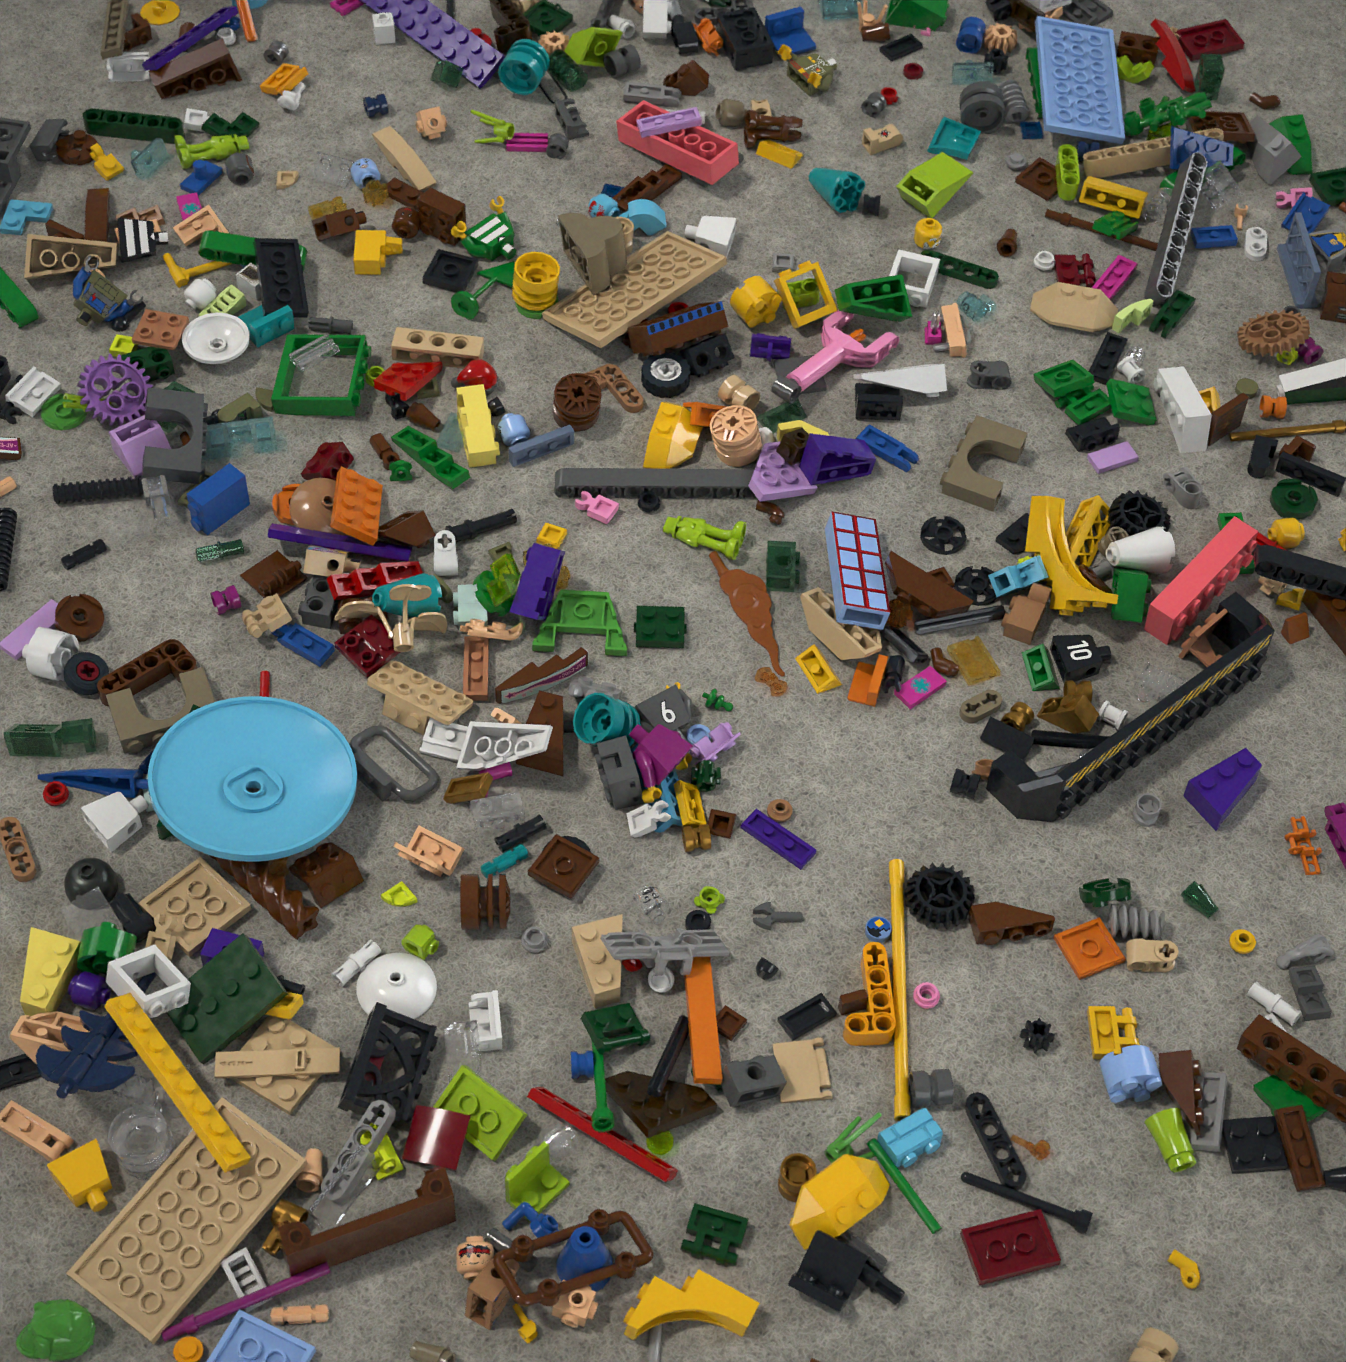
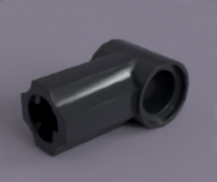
(132, 917)

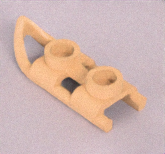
(496, 631)

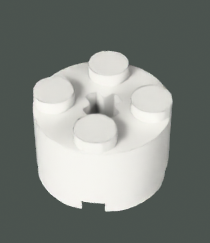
(47, 649)

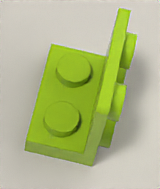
(534, 1180)

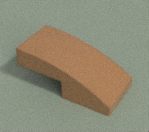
(148, 214)

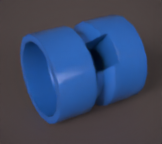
(971, 35)

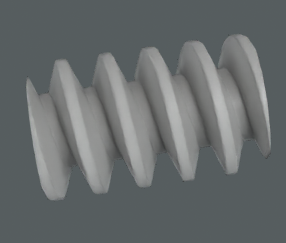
(1014, 102)
(1135, 922)

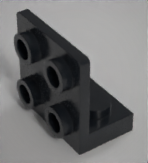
(877, 402)
(829, 1271)

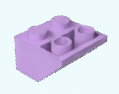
(130, 441)

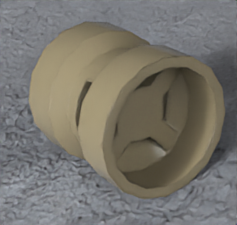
(1112, 535)

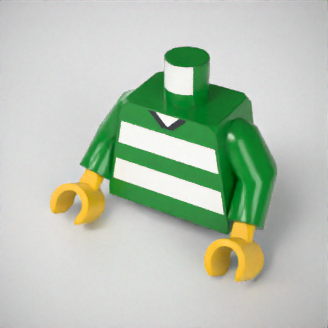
(490, 236)

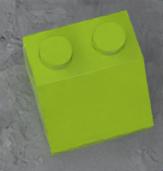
(591, 45)

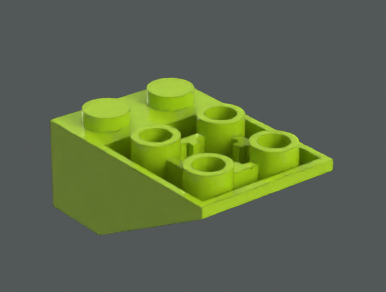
(933, 183)

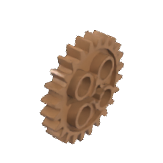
(1273, 333)

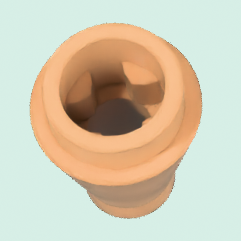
(311, 1176)

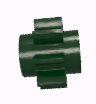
(705, 775)

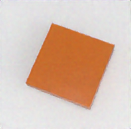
(1089, 948)

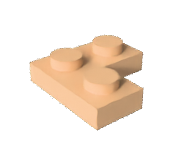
(194, 226)

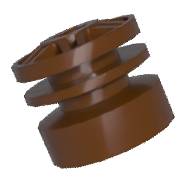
(581, 411)
(483, 901)

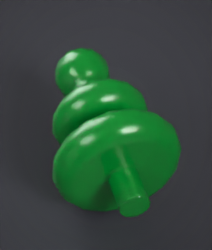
(718, 701)

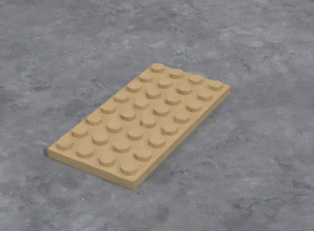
(646, 284)
(184, 1225)

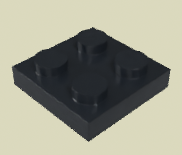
(450, 271)
(1253, 1145)

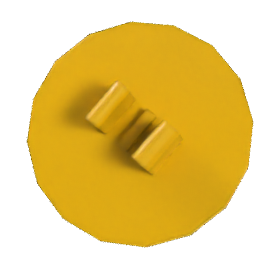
(160, 11)

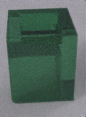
(447, 73)
(80, 732)

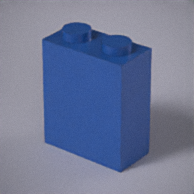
(218, 499)

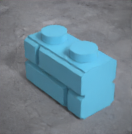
(911, 1138)

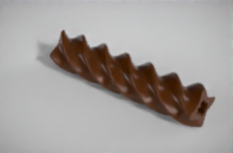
(271, 893)

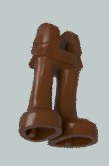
(754, 119)

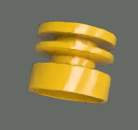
(535, 281)

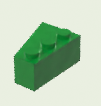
(876, 298)

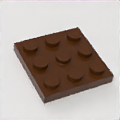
(1233, 124)

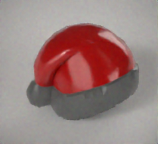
(477, 373)

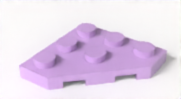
(776, 478)

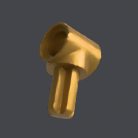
(282, 1212)

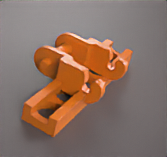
(1303, 850)

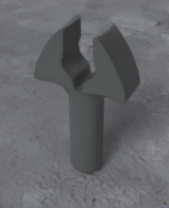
(774, 916)

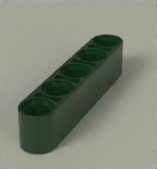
(132, 125)

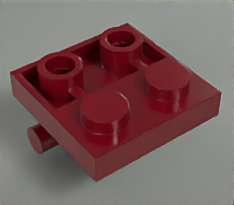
(367, 646)

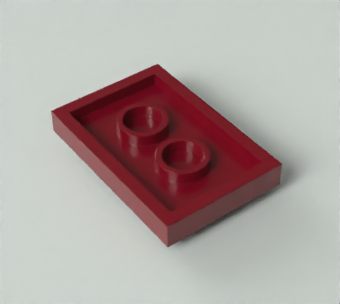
(1209, 38)
(1010, 1247)

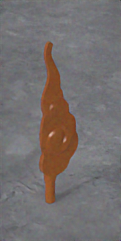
(751, 605)

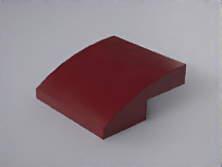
(436, 1137)

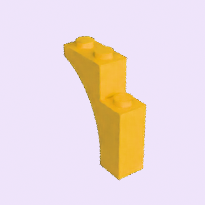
(698, 1300)

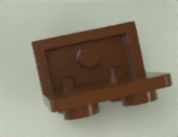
(327, 873)

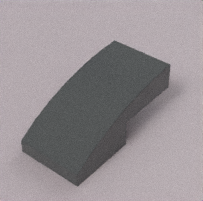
(1308, 991)

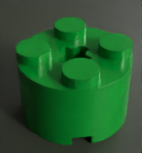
(103, 945)

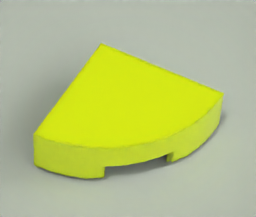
(399, 895)

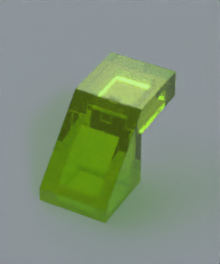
(506, 579)

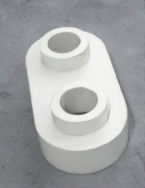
(1255, 244)

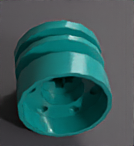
(524, 67)
(604, 719)

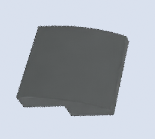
(1087, 12)

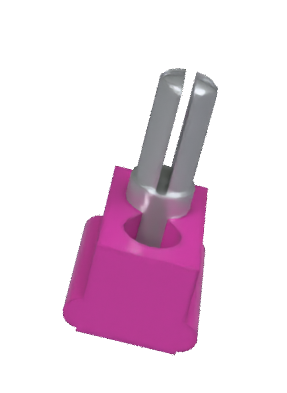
(933, 331)

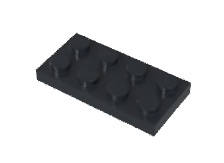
(280, 275)

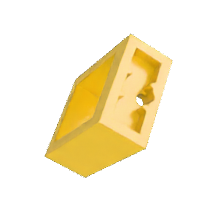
(787, 299)

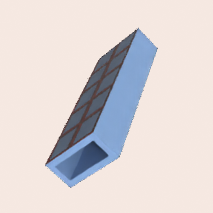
(856, 571)

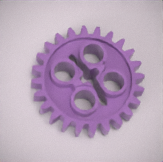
(101, 374)

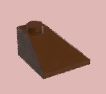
(408, 529)

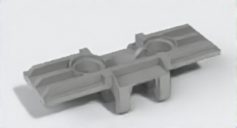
(657, 950)

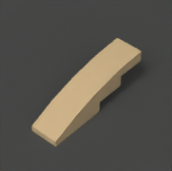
(404, 158)

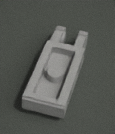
(651, 93)

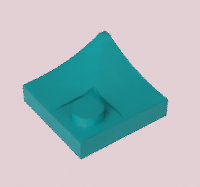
(954, 139)

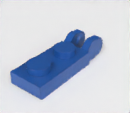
(888, 448)

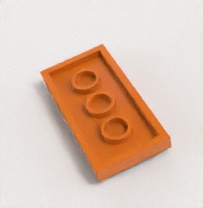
(356, 506)

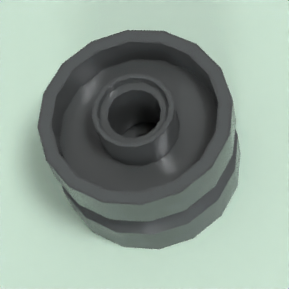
(982, 106)

